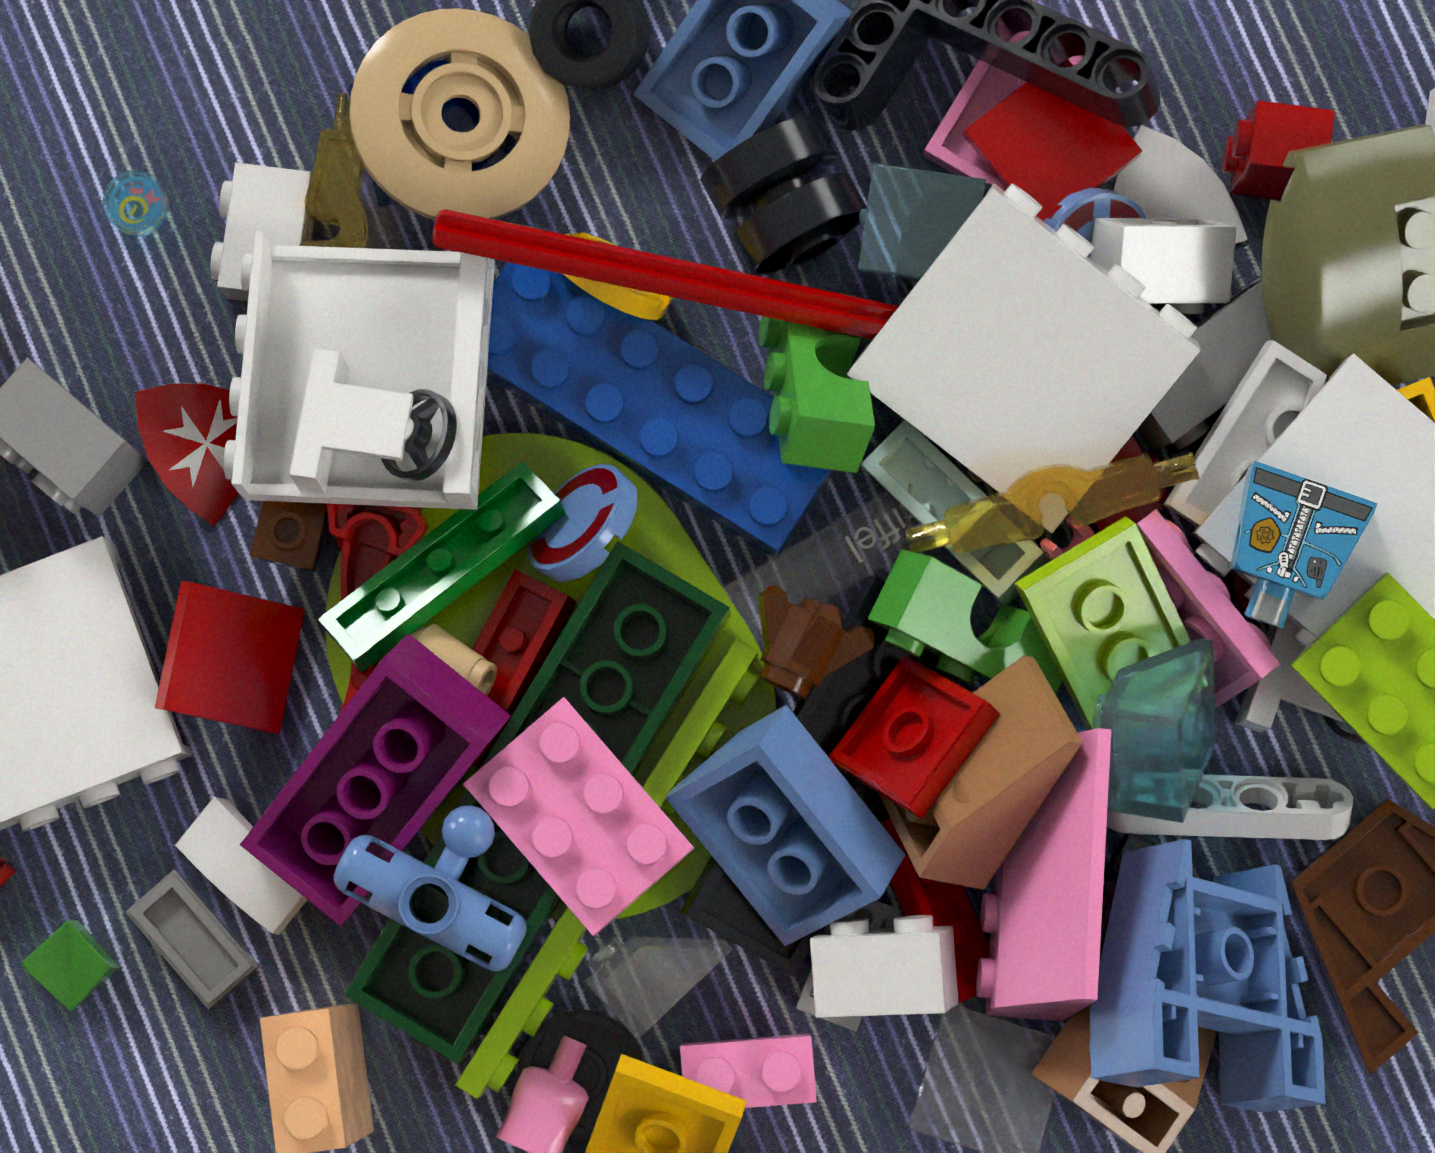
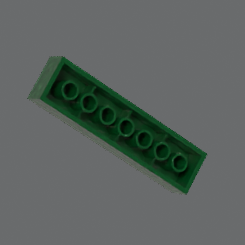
(624, 673)

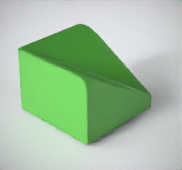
(70, 964)

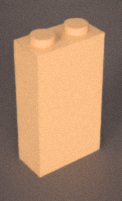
(317, 1079)

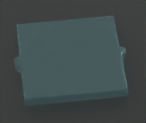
(913, 217)

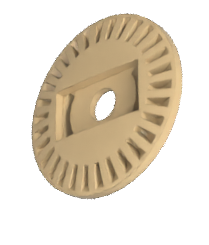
(411, 147)

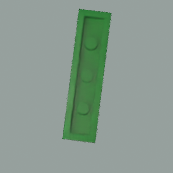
(441, 566)

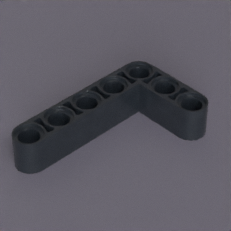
(984, 36)

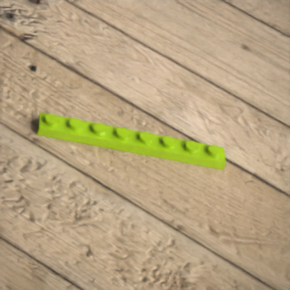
(562, 950)

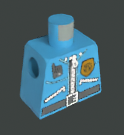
(1293, 538)

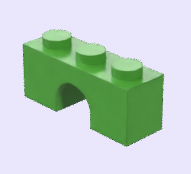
(815, 407)
(930, 610)

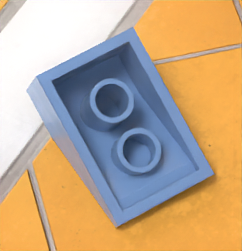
(738, 66)

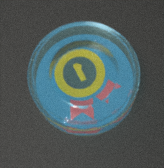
(136, 203)

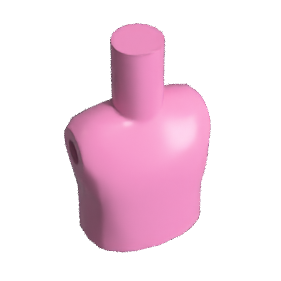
(546, 1103)

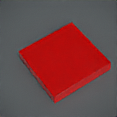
(1049, 146)
(229, 658)
(913, 736)

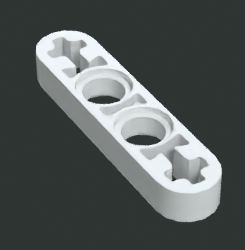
(1314, 812)

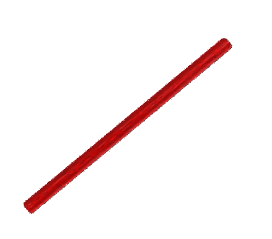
(659, 274)

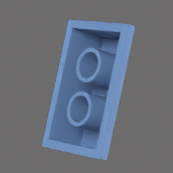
(787, 827)

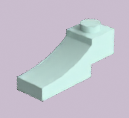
(927, 485)

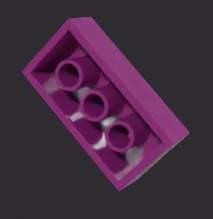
(375, 773)

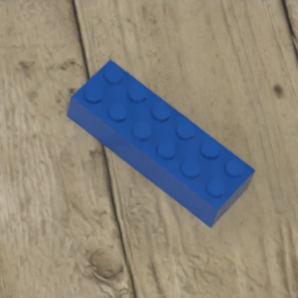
(648, 403)

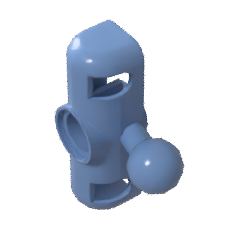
(467, 834)

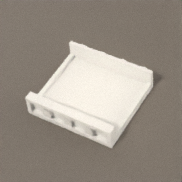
(401, 328)
(1025, 349)
(1368, 444)
(75, 688)

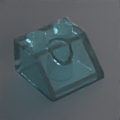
(1160, 731)

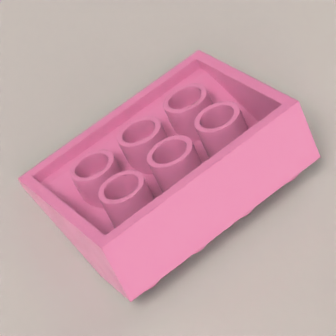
(1051, 898)

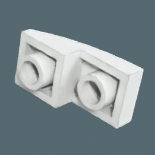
(215, 850)

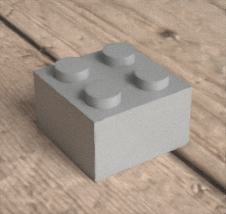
(69, 445)

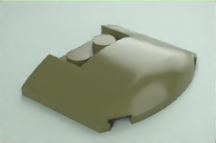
(1356, 255)

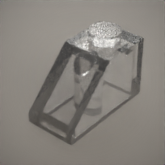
(650, 975)

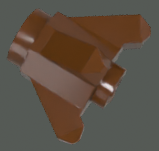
(805, 641)

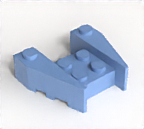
(1211, 959)

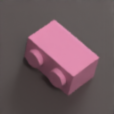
(755, 1069)

